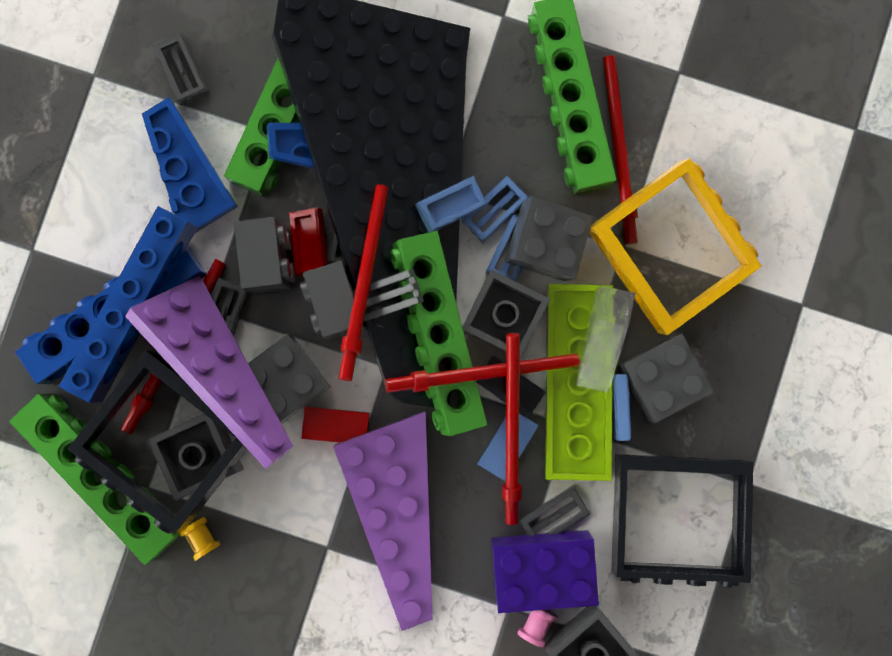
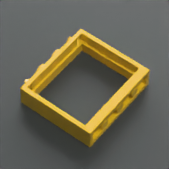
(634, 280)

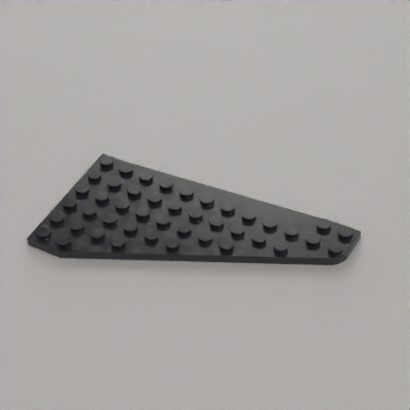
(379, 108)

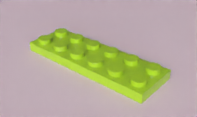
(576, 417)

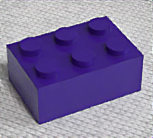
(544, 571)

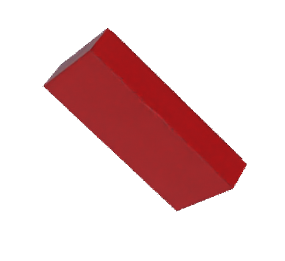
(308, 240)
(333, 424)

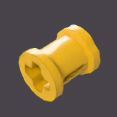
(200, 538)

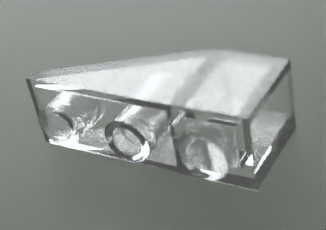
(605, 337)

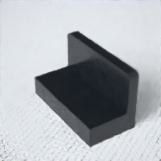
(529, 394)

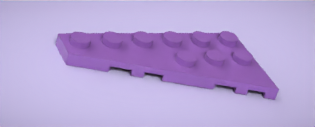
(199, 346)
(390, 491)

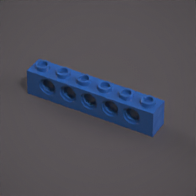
(141, 279)
(37, 348)

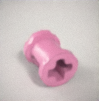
(537, 627)

